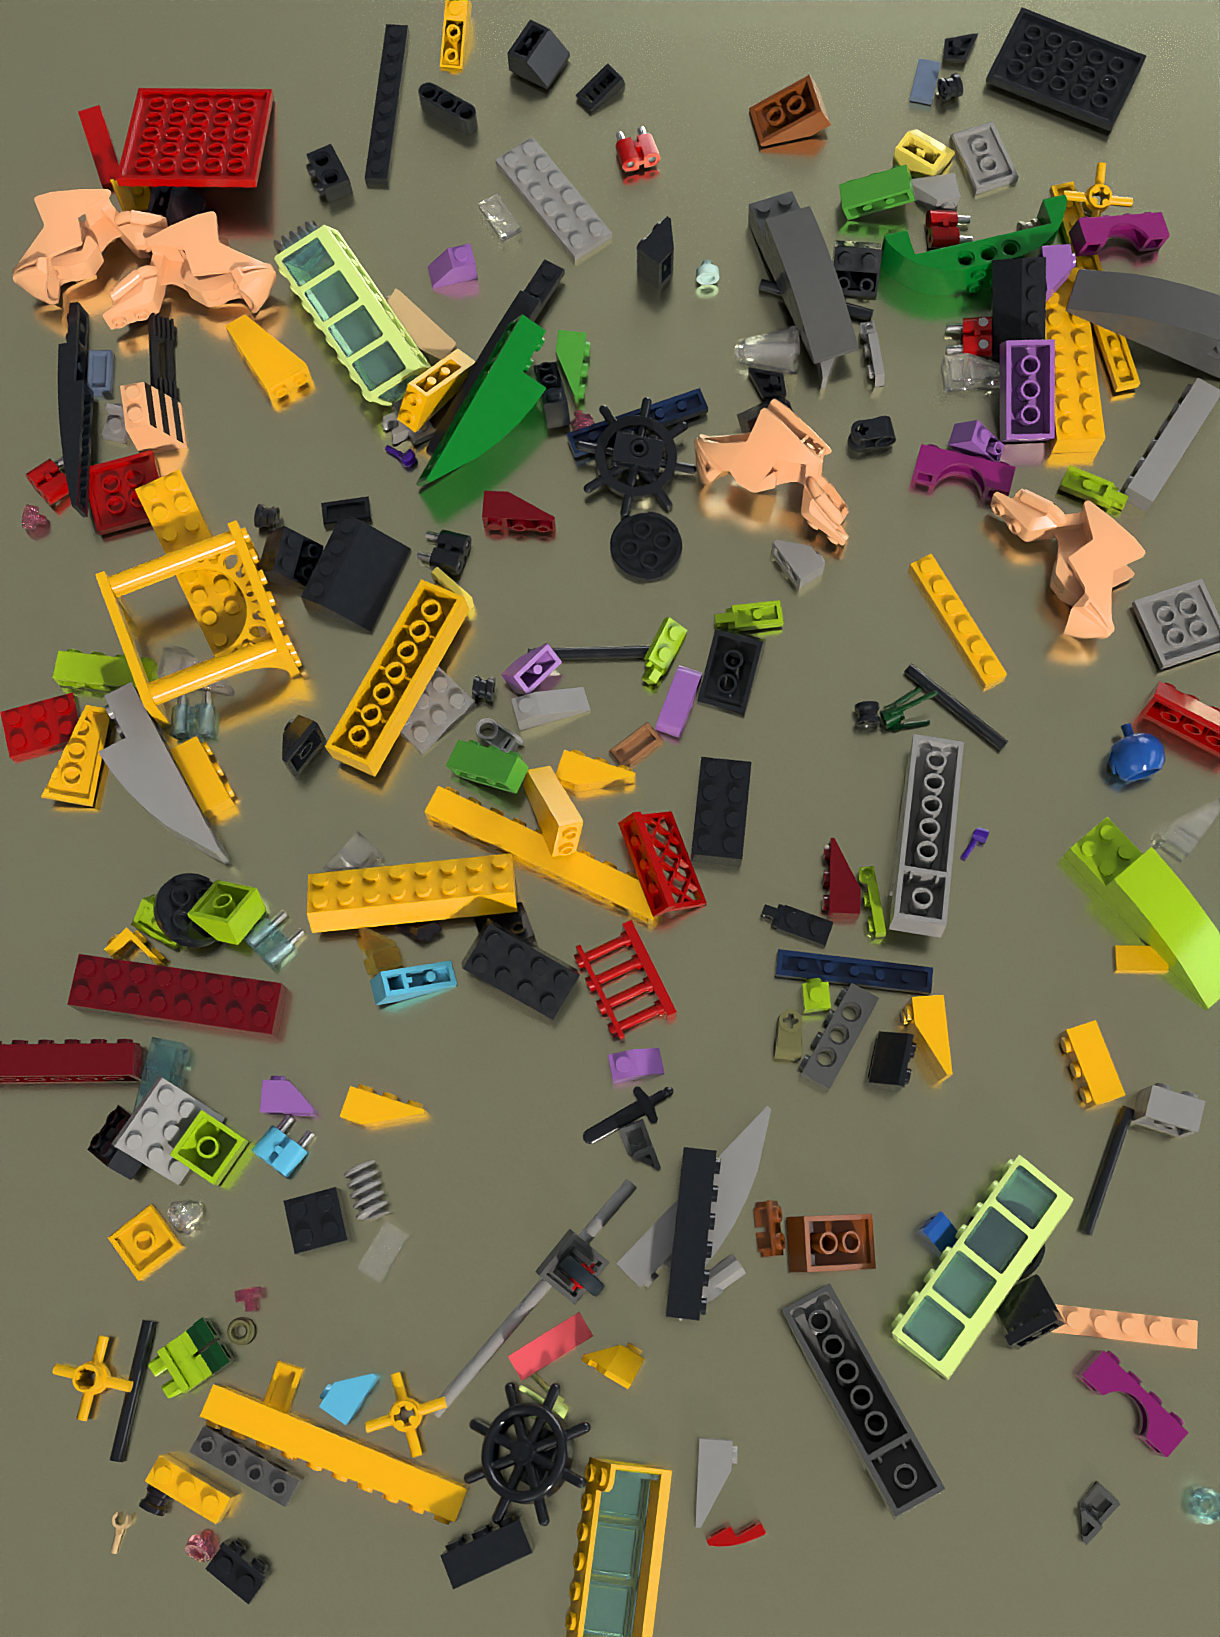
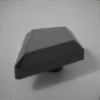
(959, 47)
(768, 383)
(419, 930)

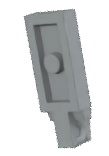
(872, 351)

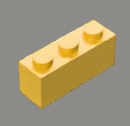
(203, 777)
(1091, 1064)
(191, 1488)

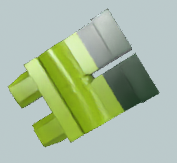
(182, 1360)

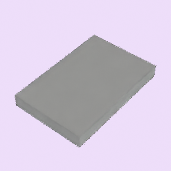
(984, 158)

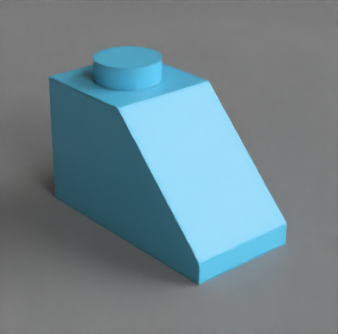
(346, 1396)

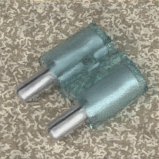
(193, 721)
(270, 942)

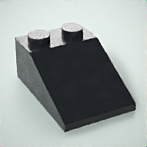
(731, 670)

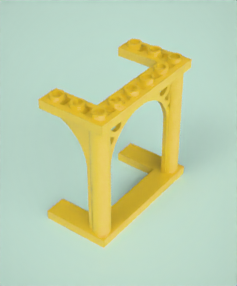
(269, 651)

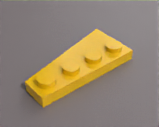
(79, 766)

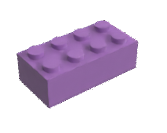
(1027, 390)

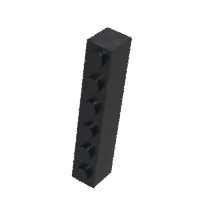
(691, 1234)

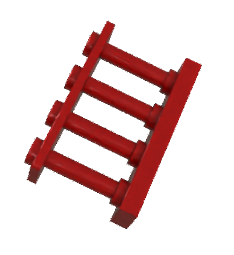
(650, 983)

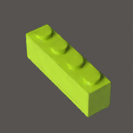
(97, 670)

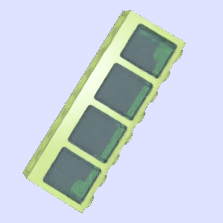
(352, 315)
(981, 1267)

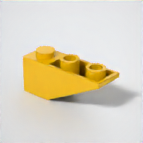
(455, 33)
(585, 774)
(372, 1109)

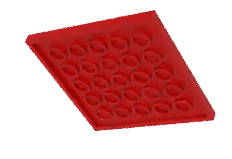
(196, 137)

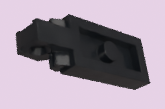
(798, 923)

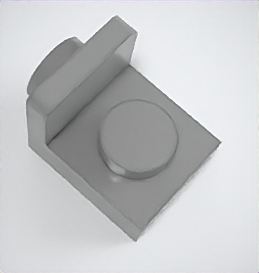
(115, 424)

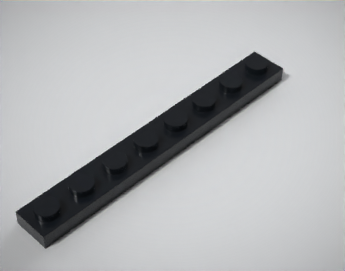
(387, 104)

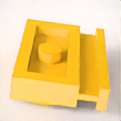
(132, 198)

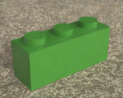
(877, 192)
(487, 765)

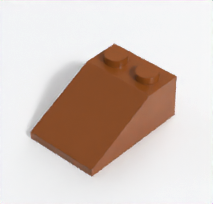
(790, 113)
(831, 1243)

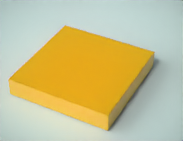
(145, 1242)

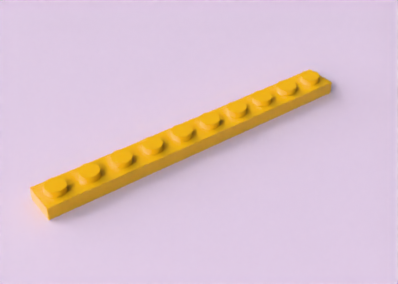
(1113, 346)

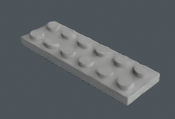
(553, 198)

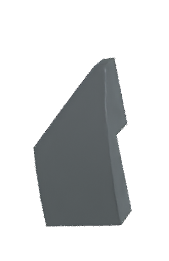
(638, 1143)
(1095, 1509)

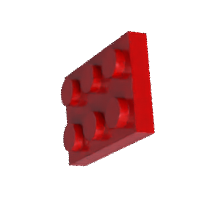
(40, 725)

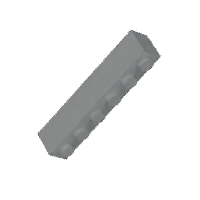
(1172, 443)

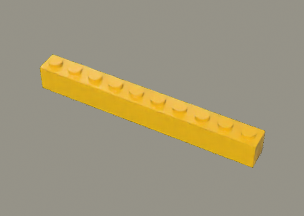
(530, 848)
(334, 1452)

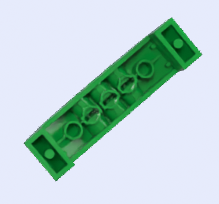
(969, 264)

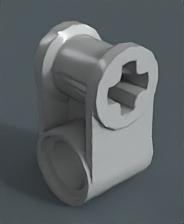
(501, 738)

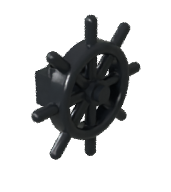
(637, 454)
(539, 1457)

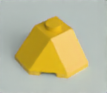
(617, 1363)

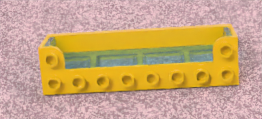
(618, 1550)

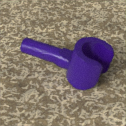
(407, 458)
(980, 835)

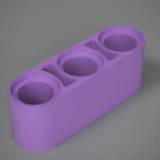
(679, 701)

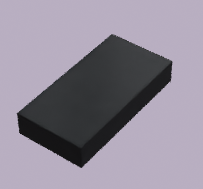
(356, 507)

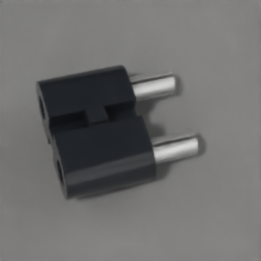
(449, 551)

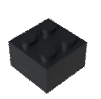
(317, 1221)

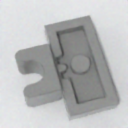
(401, 432)

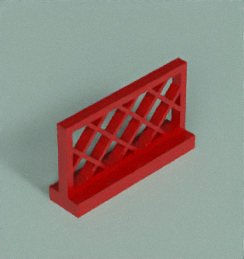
(650, 866)

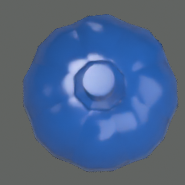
(1136, 755)

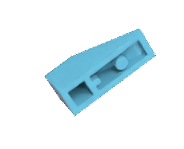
(412, 982)

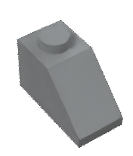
(937, 192)
(798, 561)

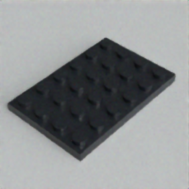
(1066, 69)

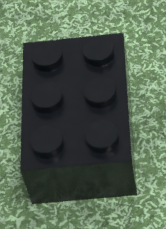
(487, 1550)

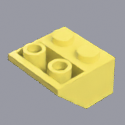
(922, 154)

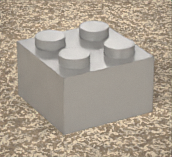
(1168, 1110)

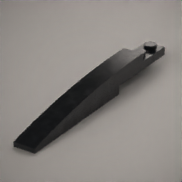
(528, 303)
(75, 407)

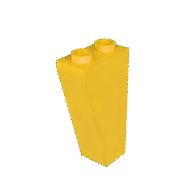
(269, 360)
(434, 389)
(553, 810)

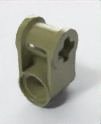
(788, 1040)

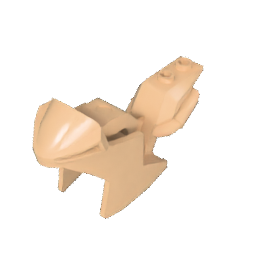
(73, 249)
(207, 271)
(776, 453)
(1088, 559)

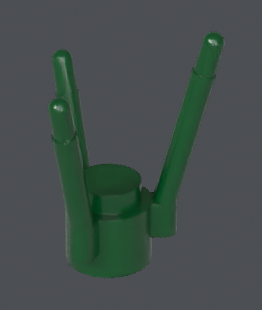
(893, 713)

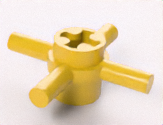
(1098, 189)
(101, 1381)
(394, 1418)

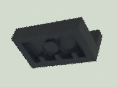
(238, 1570)

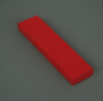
(100, 144)

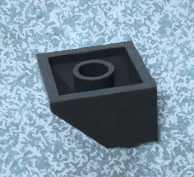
(300, 742)

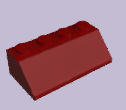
(1184, 715)

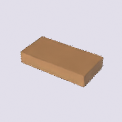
(636, 746)

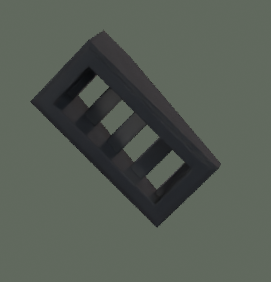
(601, 77)

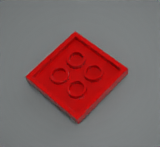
(114, 494)

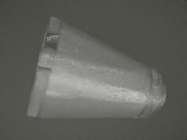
(771, 350)

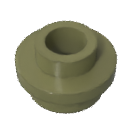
(232, 1331)

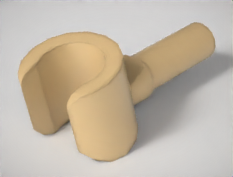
(119, 1531)

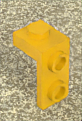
(123, 942)

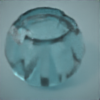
(1201, 1514)

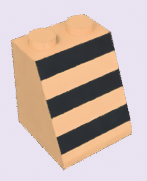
(152, 418)

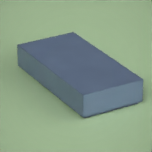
(925, 81)
(100, 372)

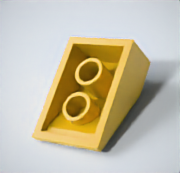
(928, 1023)

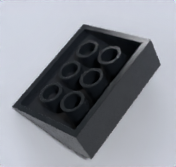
(355, 574)

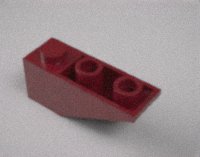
(506, 510)
(842, 888)

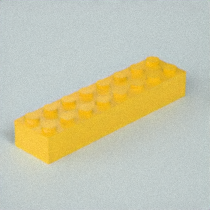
(1077, 394)
(210, 594)
(397, 678)
(411, 893)

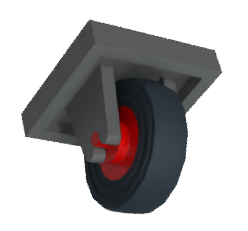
(573, 1267)

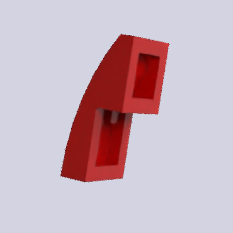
(727, 1537)

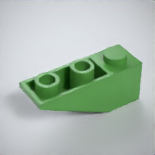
(570, 358)

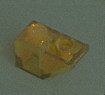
(381, 951)

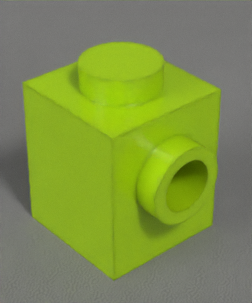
(815, 996)

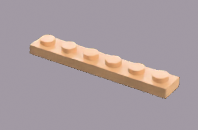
(1128, 1326)

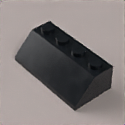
(1018, 300)

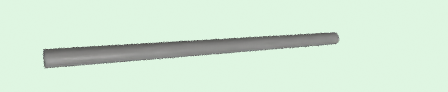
(529, 1302)

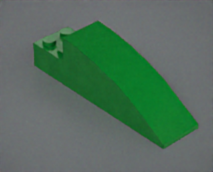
(494, 403)

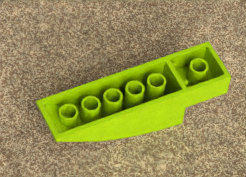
(1152, 905)

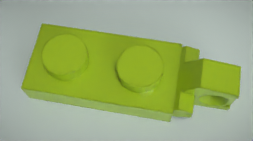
(1092, 488)
(750, 616)
(663, 650)
(872, 899)

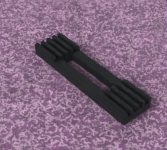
(162, 330)

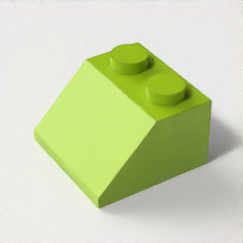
(228, 911)
(209, 1148)

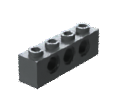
(863, 1004)
(247, 1465)

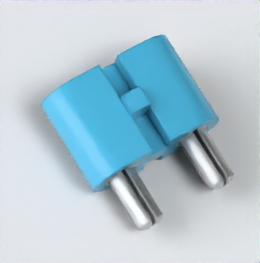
(279, 1150)

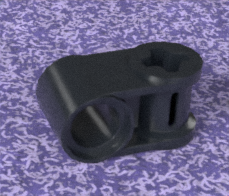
(872, 433)

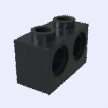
(330, 172)

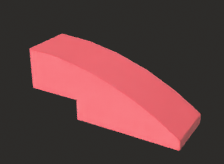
(550, 1346)

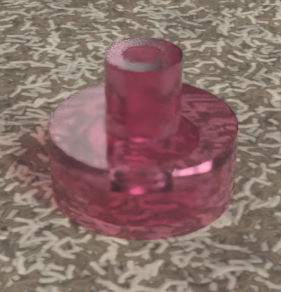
(581, 420)
(32, 517)
(248, 1296)
(200, 1547)

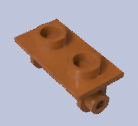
(772, 1241)

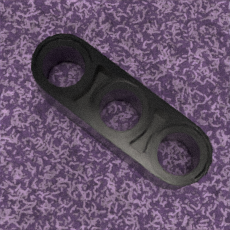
(448, 108)

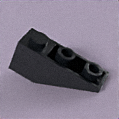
(554, 398)

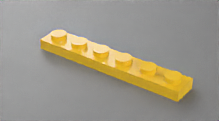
(957, 620)

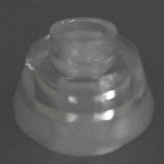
(185, 1216)

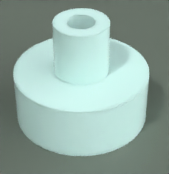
(707, 273)

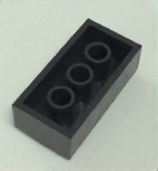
(721, 811)
(520, 969)

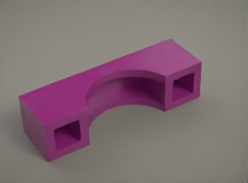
(1143, 230)
(937, 463)
(1158, 1428)

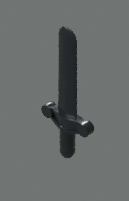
(643, 1105)

